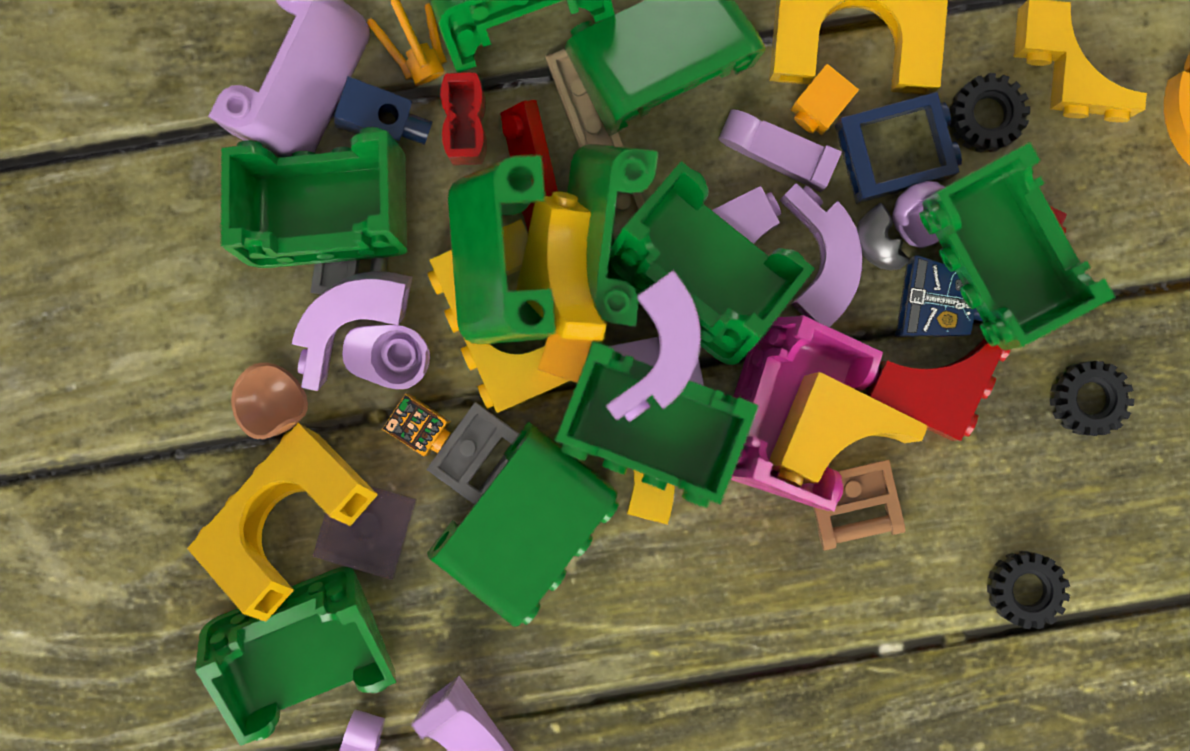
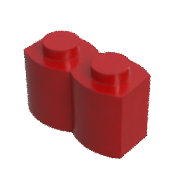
(465, 109)

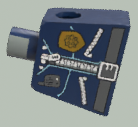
(933, 302)

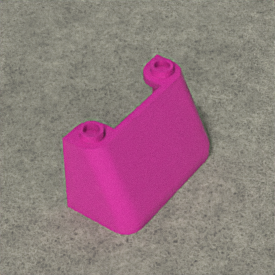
(772, 378)

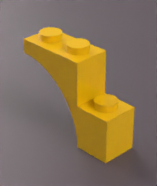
(1078, 89)

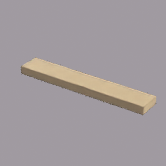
(589, 127)

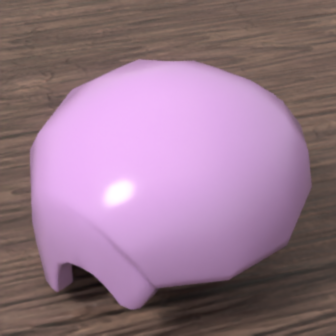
(907, 211)

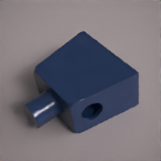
(363, 104)

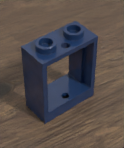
(857, 157)

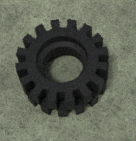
(1011, 102)
(1116, 398)
(1050, 601)

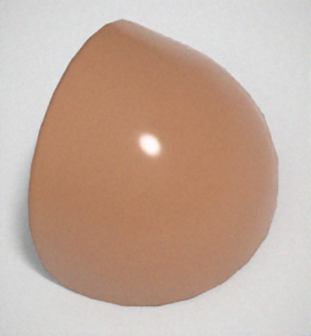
(267, 401)

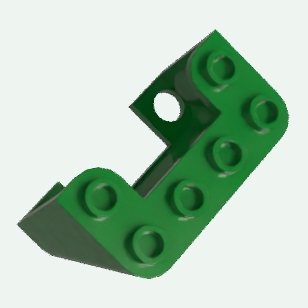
(475, 210)
(526, 527)

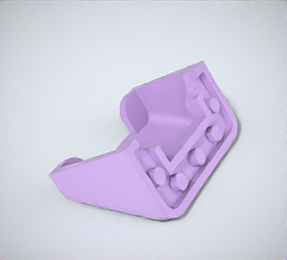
(302, 81)

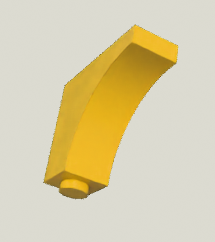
(558, 262)
(828, 419)

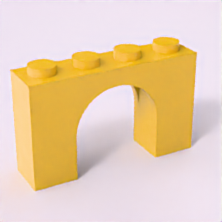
(914, 24)
(505, 376)
(232, 541)

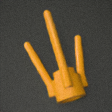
(422, 63)

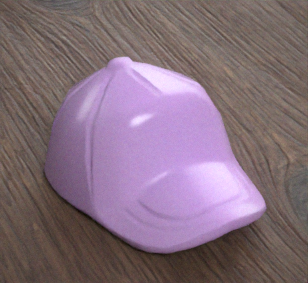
(386, 355)

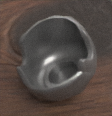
(876, 243)

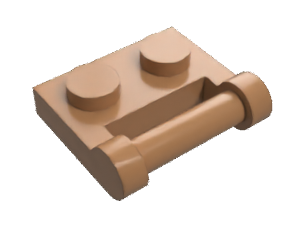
(863, 488)

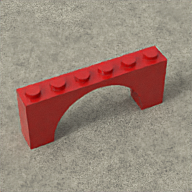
(944, 395)

